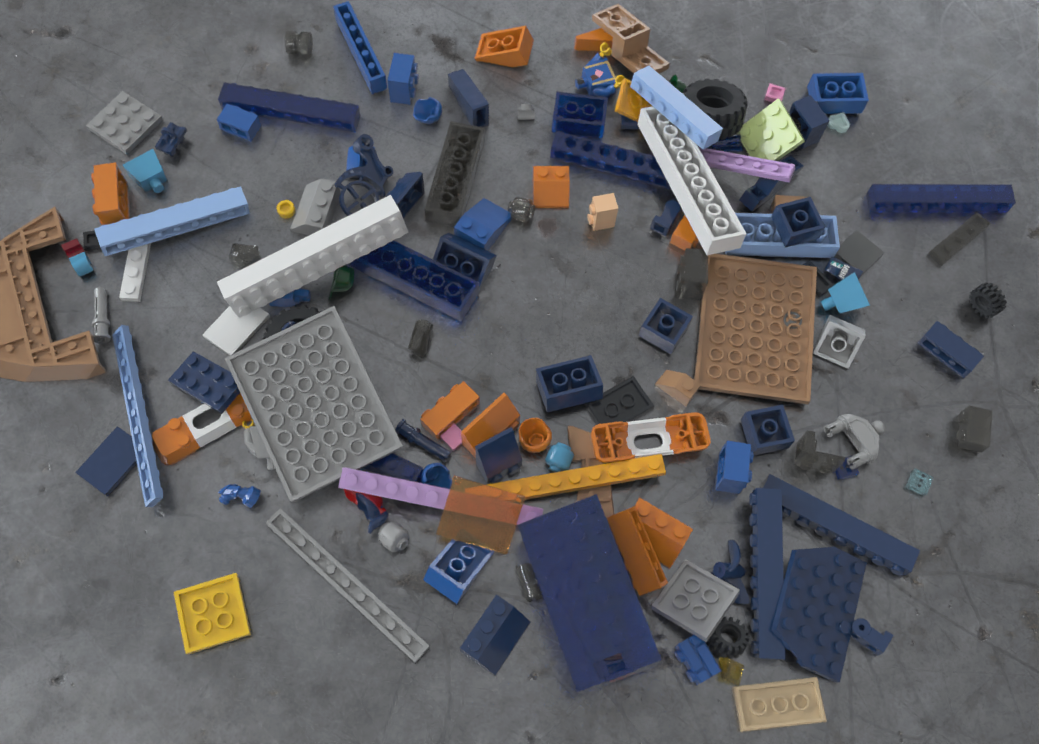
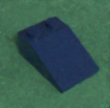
(498, 456)

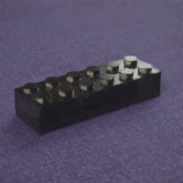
(455, 174)

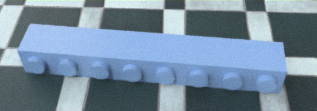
(171, 221)

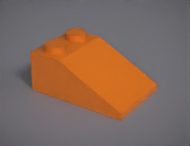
(506, 47)

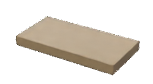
(779, 704)

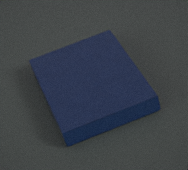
(109, 462)

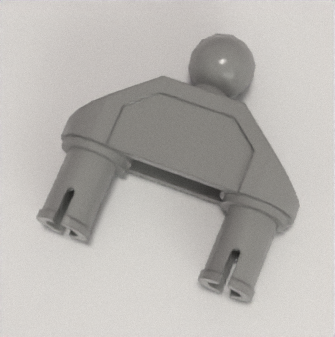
(862, 435)

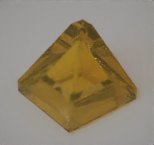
(731, 670)

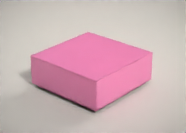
(774, 92)
(452, 437)

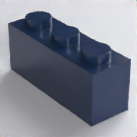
(950, 349)

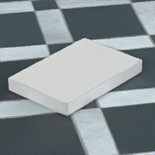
(231, 332)

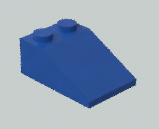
(482, 224)
(457, 568)

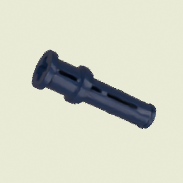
(415, 436)

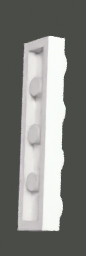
(134, 273)

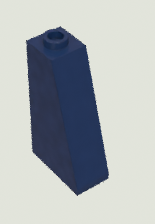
(469, 98)

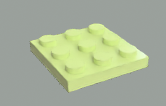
(771, 133)

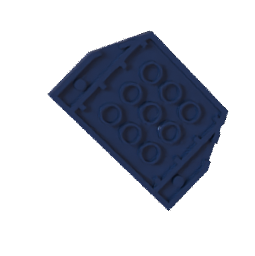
(818, 608)

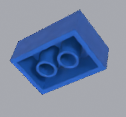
(839, 92)

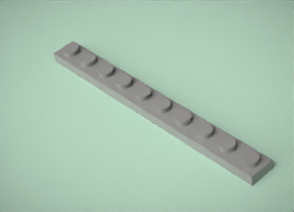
(348, 586)

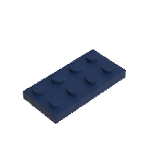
(206, 382)

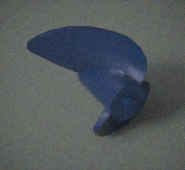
(733, 572)

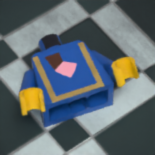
(599, 76)

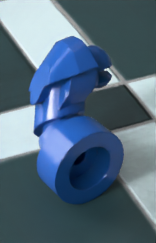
(248, 495)

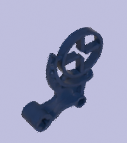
(373, 172)

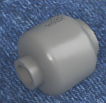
(393, 536)

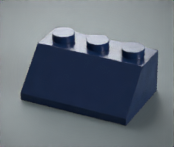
(408, 192)
(464, 257)
(495, 635)

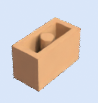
(603, 212)

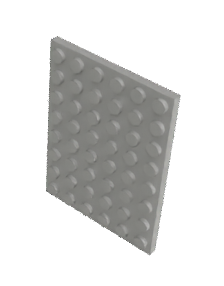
(313, 403)

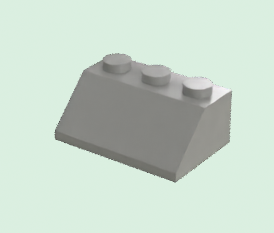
(316, 207)

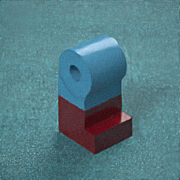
(78, 257)

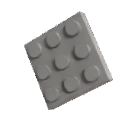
(124, 122)
(695, 600)

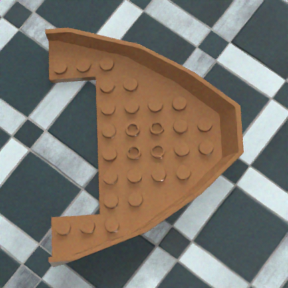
(24, 332)

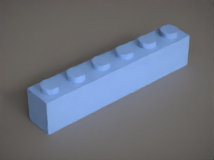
(676, 107)

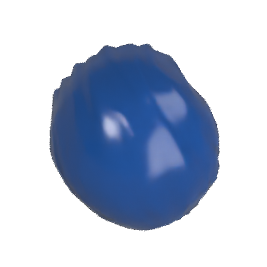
(427, 110)
(436, 475)

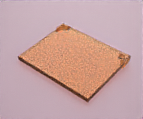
(480, 515)

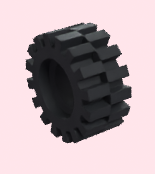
(987, 300)
(725, 647)

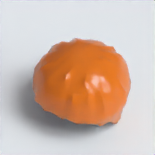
(534, 435)

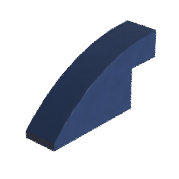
(766, 188)

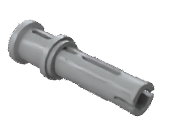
(100, 322)

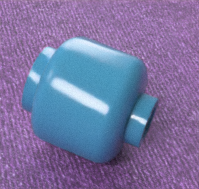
(559, 457)

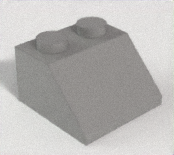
(839, 341)

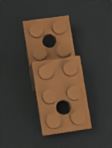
(629, 39)

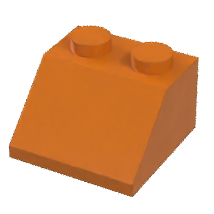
(551, 186)

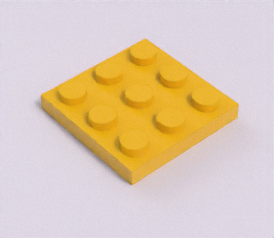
(212, 613)

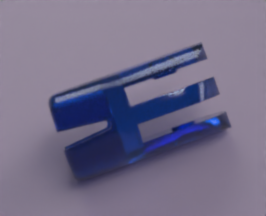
(730, 144)

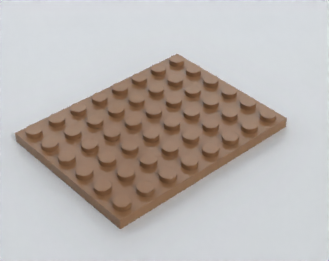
(743, 332)

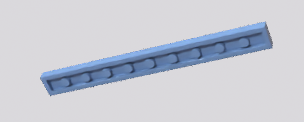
(137, 417)

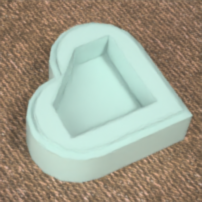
(839, 122)

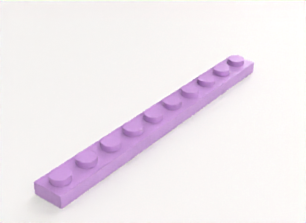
(409, 491)

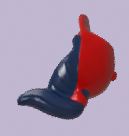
(371, 506)

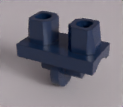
(170, 139)

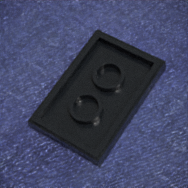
(621, 403)

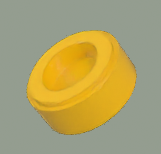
(285, 209)

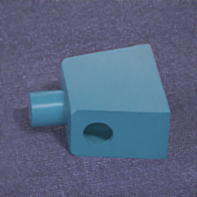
(146, 172)
(846, 295)

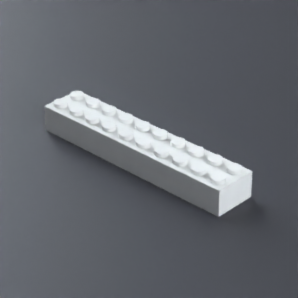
(692, 183)
(313, 257)

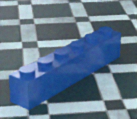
(360, 47)

